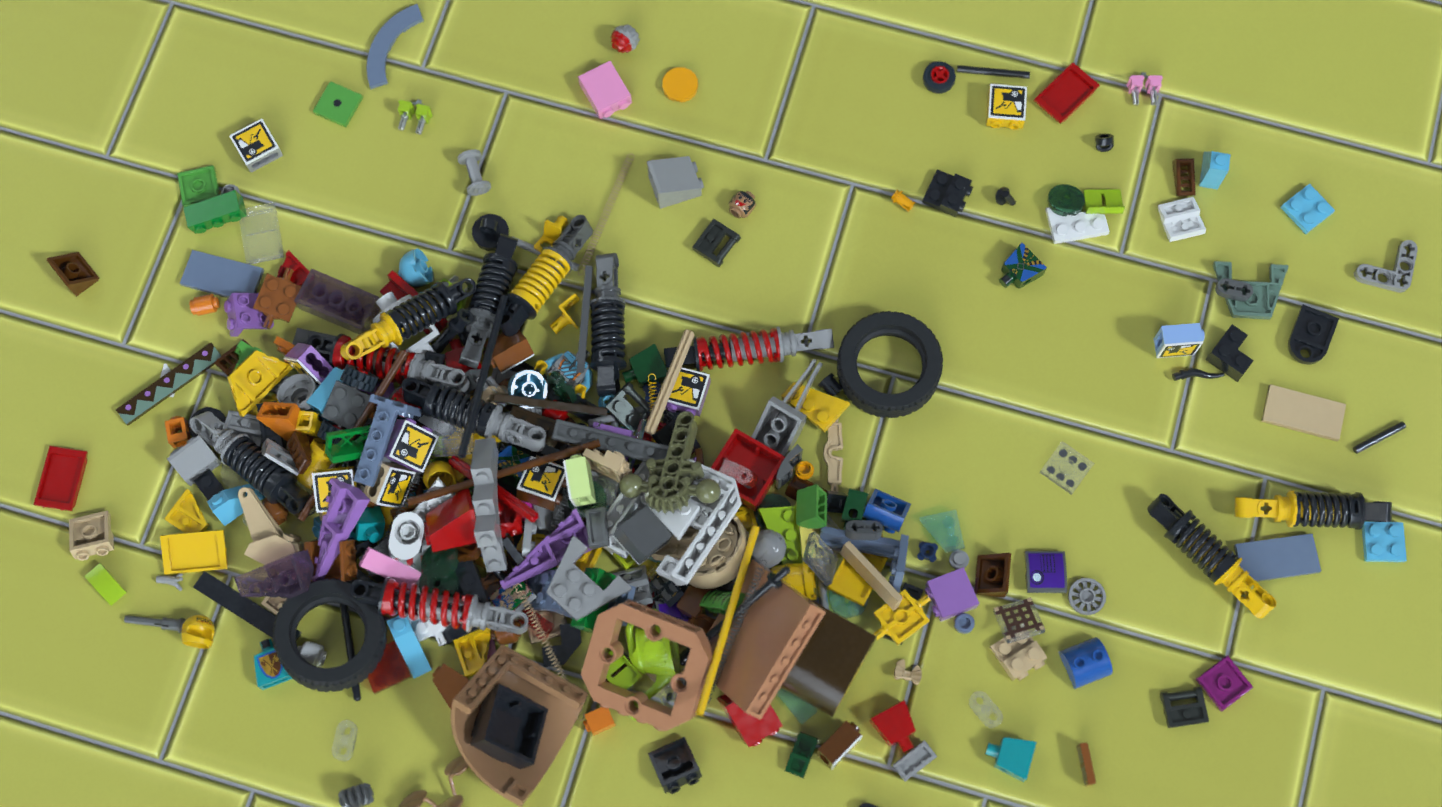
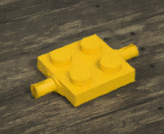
(903, 620)

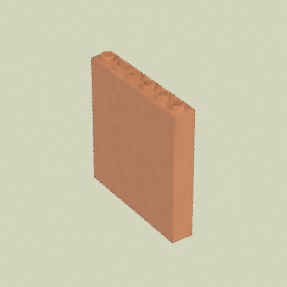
(767, 643)

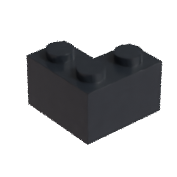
(1228, 357)

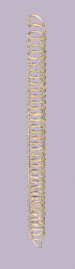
(605, 213)
(543, 638)

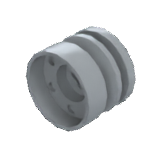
(297, 390)

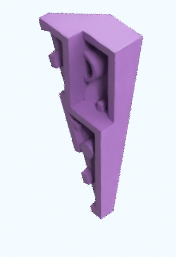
(343, 513)
(549, 551)

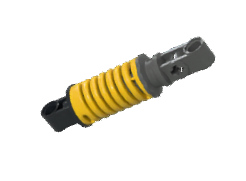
(544, 276)

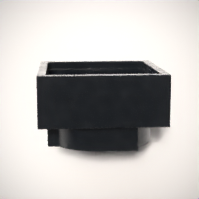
(509, 727)

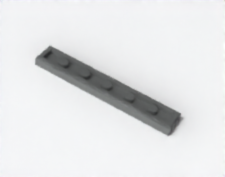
(584, 319)
(626, 445)

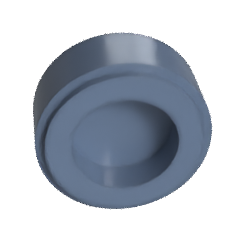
(964, 623)

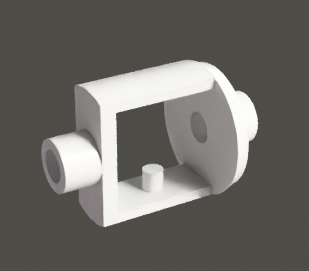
(387, 303)

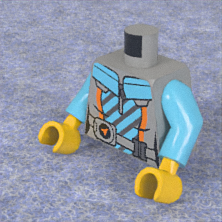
(566, 365)

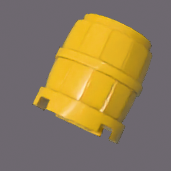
(319, 461)
(800, 577)

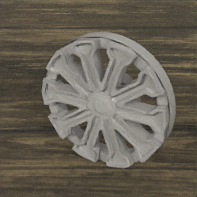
(1087, 596)

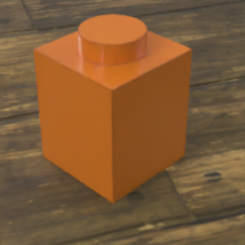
(598, 721)

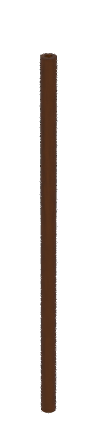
(361, 421)
(505, 472)

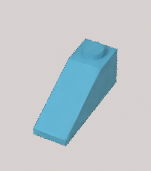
(227, 503)
(409, 646)

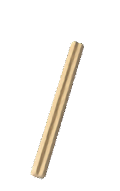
(669, 382)

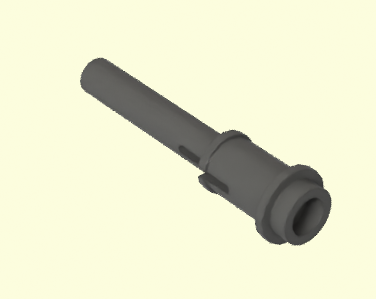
(165, 623)

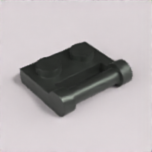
(711, 239)
(624, 411)
(1184, 714)

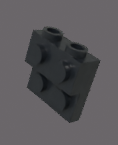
(948, 192)
(675, 765)

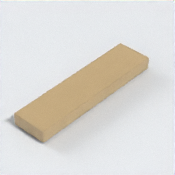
(871, 575)

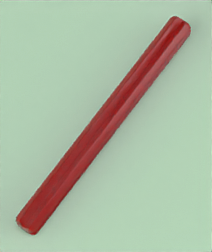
(503, 495)

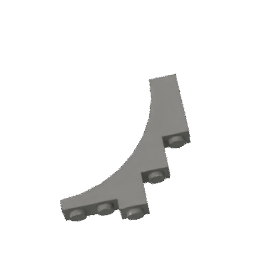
(485, 504)

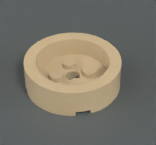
(724, 558)

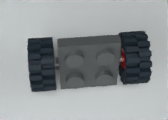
(347, 401)

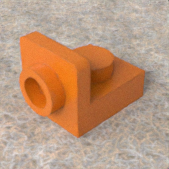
(283, 346)

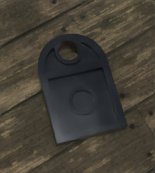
(1313, 333)

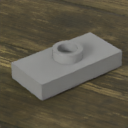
(914, 761)

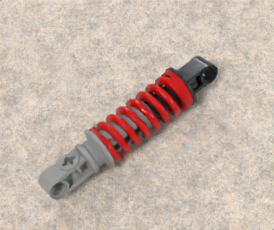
(771, 345)
(382, 359)
(437, 607)

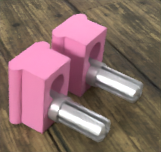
(1152, 86)

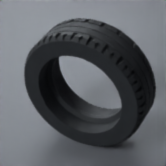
(903, 327)
(334, 678)

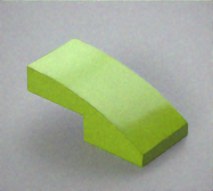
(105, 584)

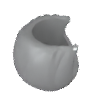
(769, 547)

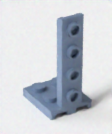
(379, 436)
(882, 547)

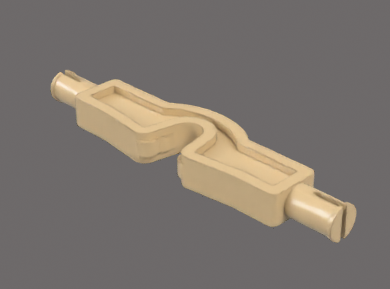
(834, 463)

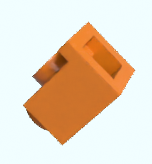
(172, 427)

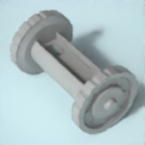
(477, 185)

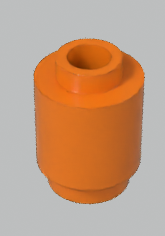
(204, 304)

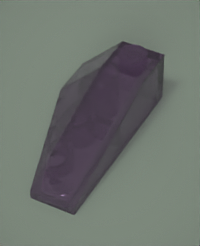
(280, 578)

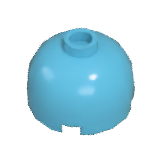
(414, 268)
(528, 384)

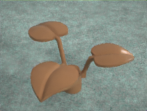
(453, 769)

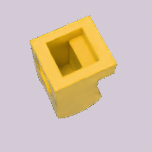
(308, 423)

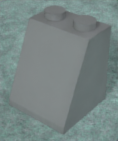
(674, 180)

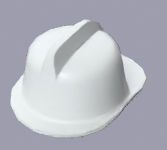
(406, 535)

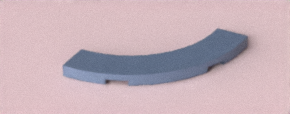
(385, 40)

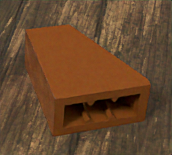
(448, 682)

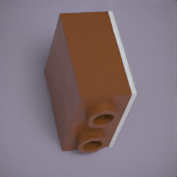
(510, 351)

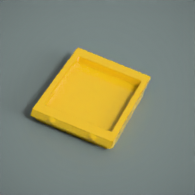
(194, 551)
(850, 584)

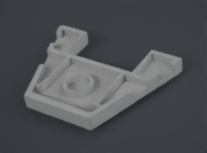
(575, 590)

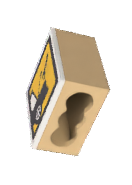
(390, 485)

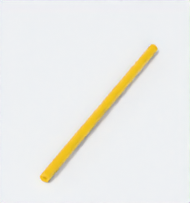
(727, 621)

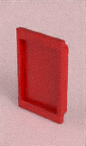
(1066, 93)
(61, 478)

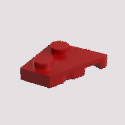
(300, 271)

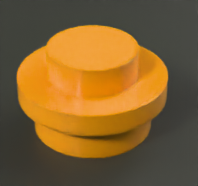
(804, 470)

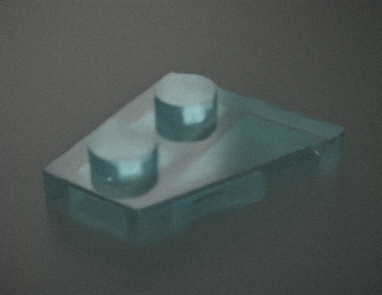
(945, 530)

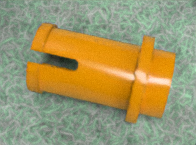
(902, 200)

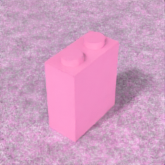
(605, 90)

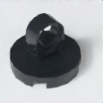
(487, 231)

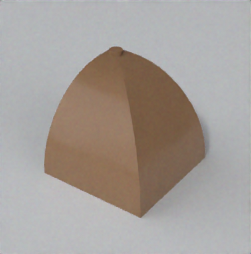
(537, 684)

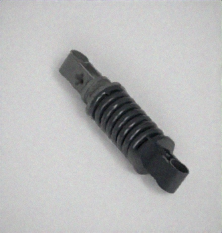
(493, 282)
(607, 326)

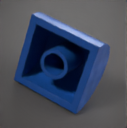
(887, 511)
(1086, 662)

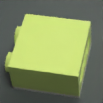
(579, 480)

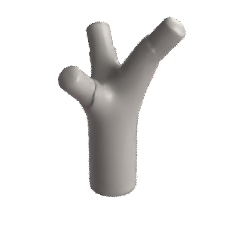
(172, 580)

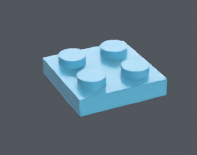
(1307, 208)
(1384, 542)

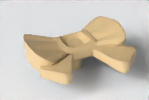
(901, 673)

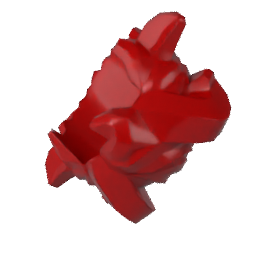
(509, 520)

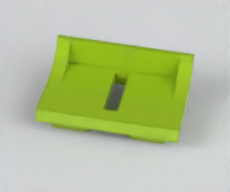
(1112, 200)
(625, 678)

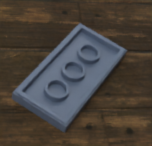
(220, 275)
(1279, 557)

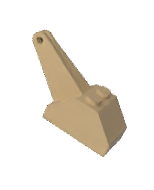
(268, 538)

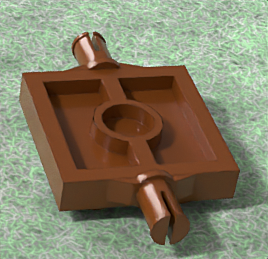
(277, 298)

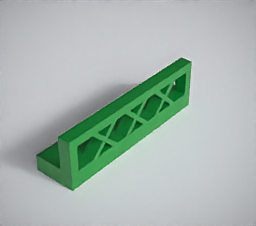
(346, 449)

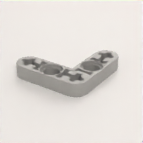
(1392, 276)

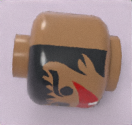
(742, 204)

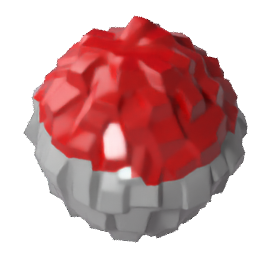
(624, 38)

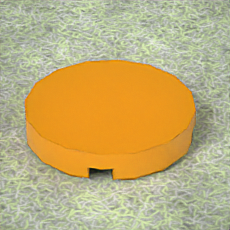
(680, 84)

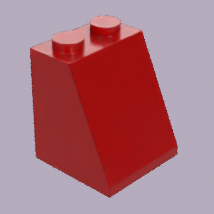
(451, 523)
(749, 727)

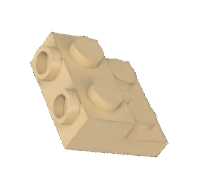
(610, 465)
(90, 535)
(1019, 656)

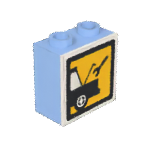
(1178, 340)

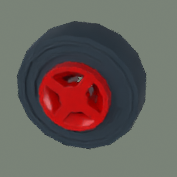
(942, 71)

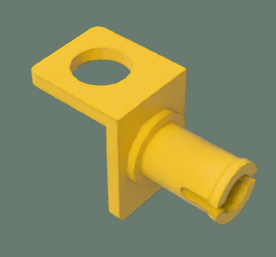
(551, 232)
(565, 318)

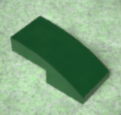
(801, 754)

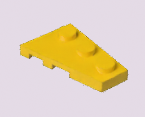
(818, 406)

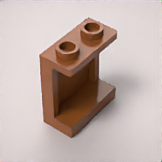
(345, 563)

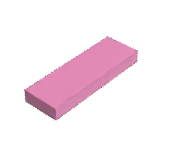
(389, 567)

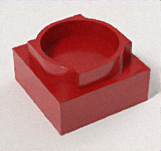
(756, 457)

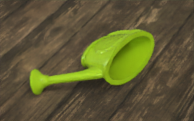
(653, 658)

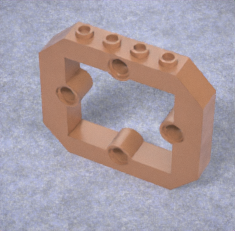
(612, 696)

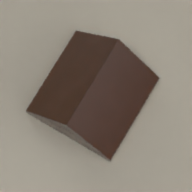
(74, 271)
(993, 574)

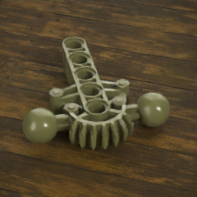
(672, 477)

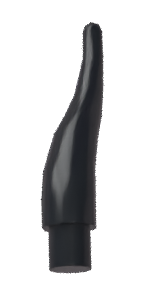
(1186, 373)

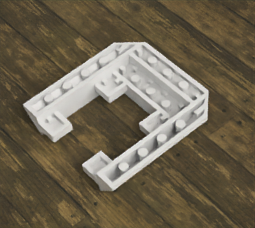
(709, 521)

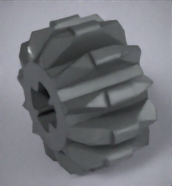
(356, 796)

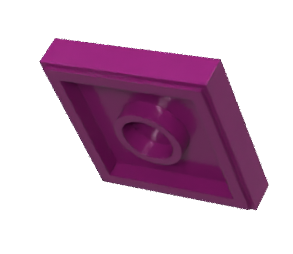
(1224, 683)

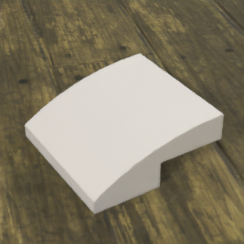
(1181, 219)

